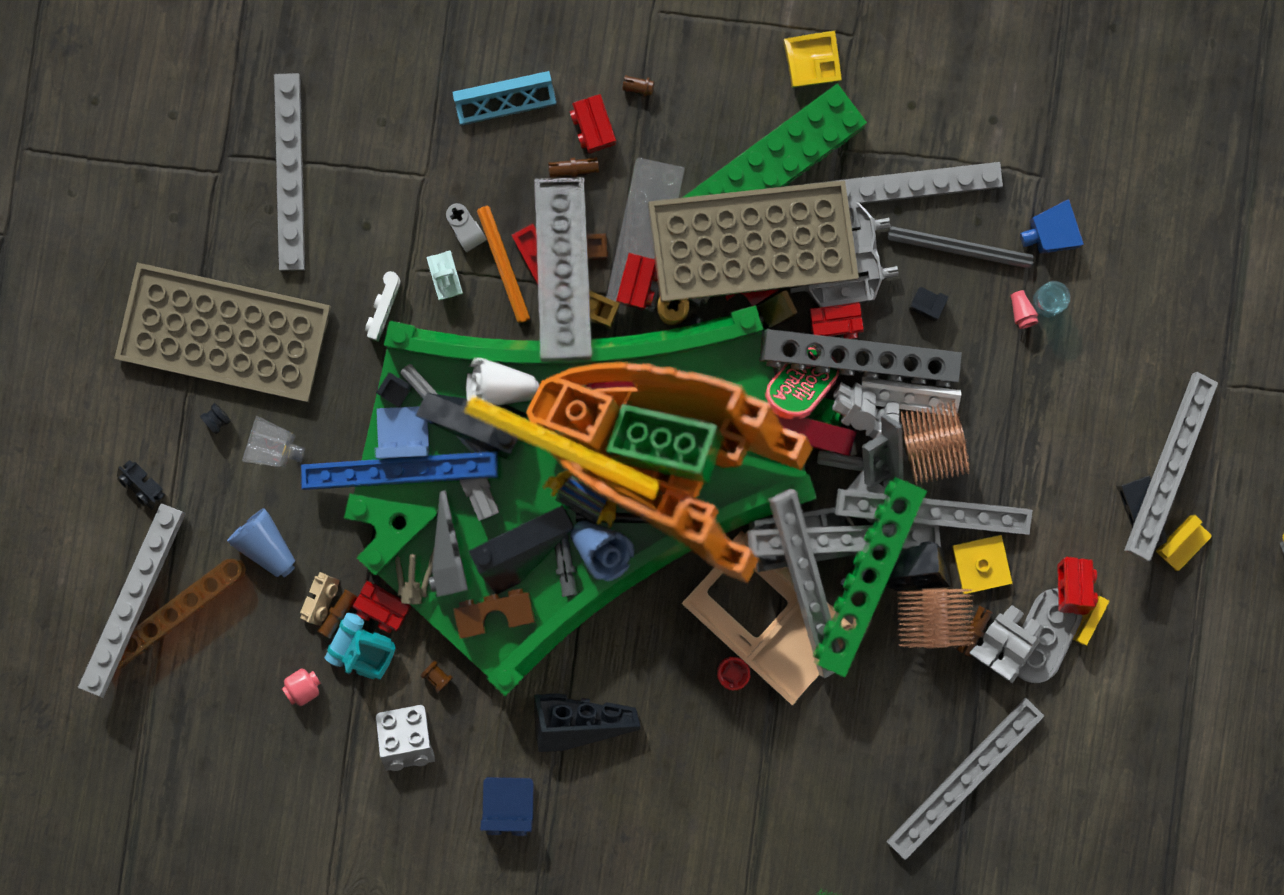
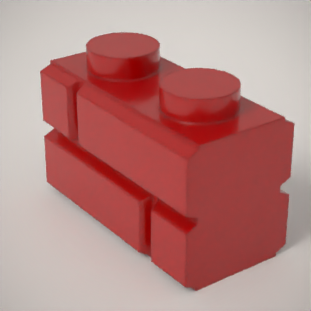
(593, 123)
(637, 282)
(837, 321)
(1076, 586)
(381, 606)

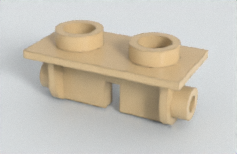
(316, 609)

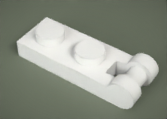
(383, 305)

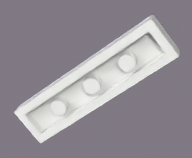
(912, 395)

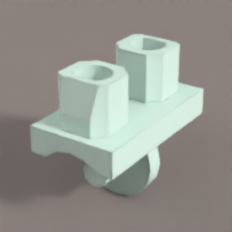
(444, 275)

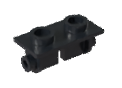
(132, 478)

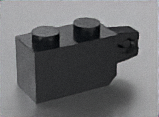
(1132, 496)

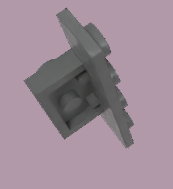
(884, 454)

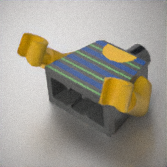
(581, 498)

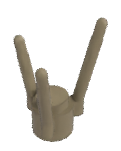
(411, 592)

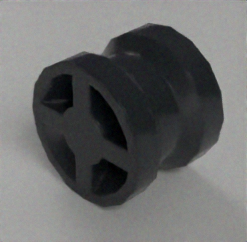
(215, 418)

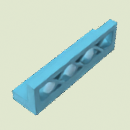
(500, 89)

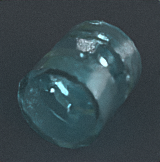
(1051, 299)

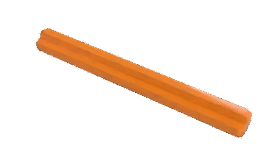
(503, 264)

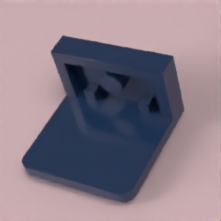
(507, 805)

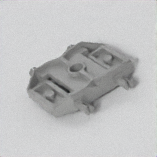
(867, 260)

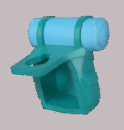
(359, 649)

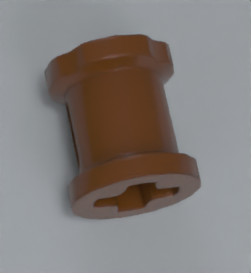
(436, 676)

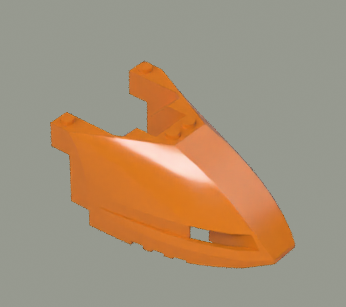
(590, 417)

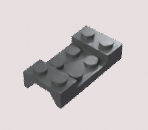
(812, 519)

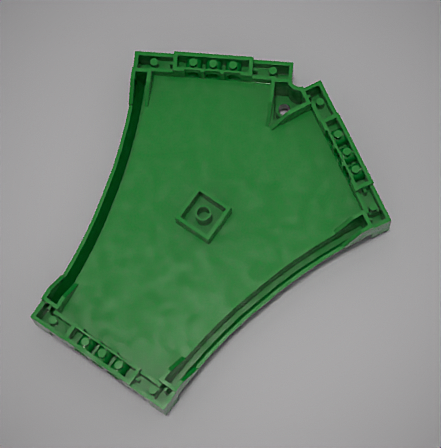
(714, 348)

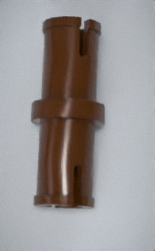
(573, 167)
(337, 614)
(979, 626)

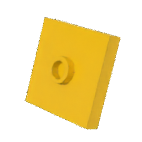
(982, 564)

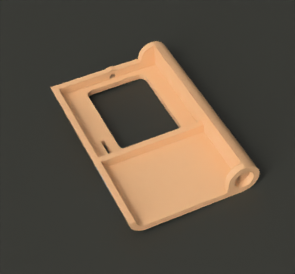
(783, 650)

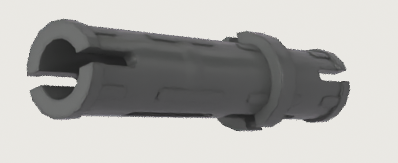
(568, 588)

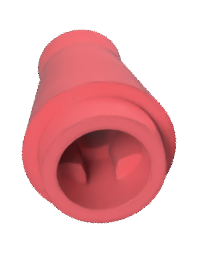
(1023, 311)

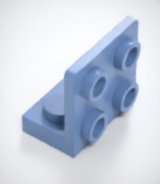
(401, 433)

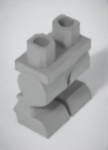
(859, 408)
(1008, 636)

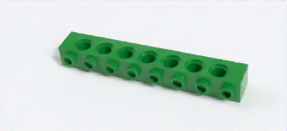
(841, 660)

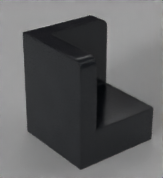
(928, 303)
(394, 389)

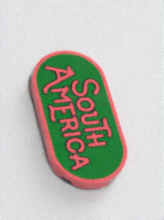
(799, 391)

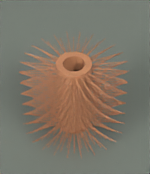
(935, 442)
(935, 618)

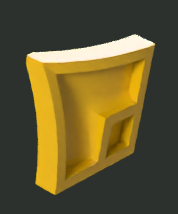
(813, 59)

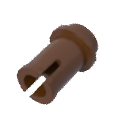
(638, 85)

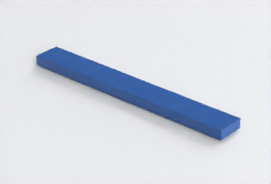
(399, 470)

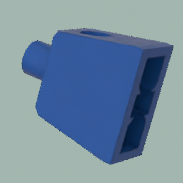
(1054, 230)

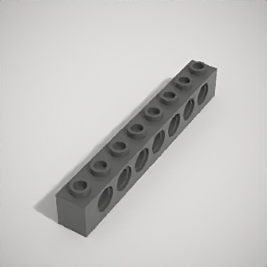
(946, 361)

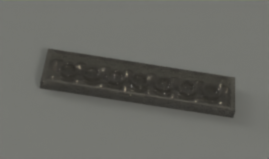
(562, 270)

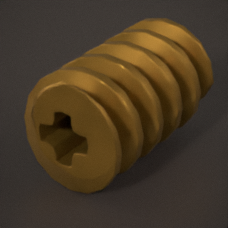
(670, 316)

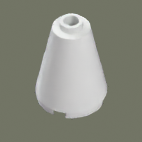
(499, 383)

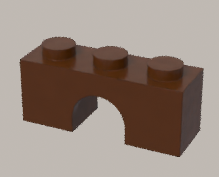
(471, 616)

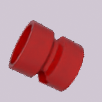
(733, 673)

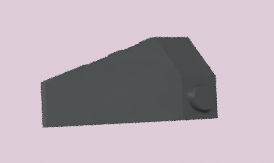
(447, 563)

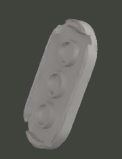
(1054, 638)

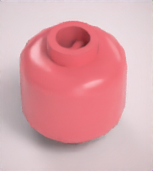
(301, 687)

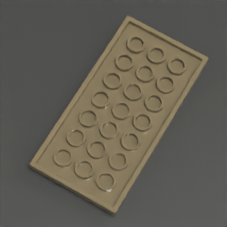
(752, 241)
(222, 332)

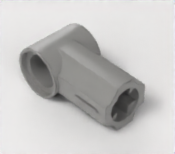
(480, 497)

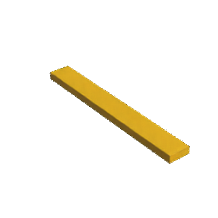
(562, 447)

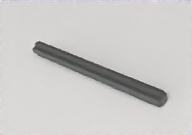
(960, 247)

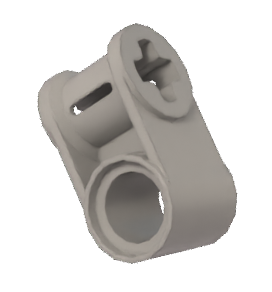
(467, 229)

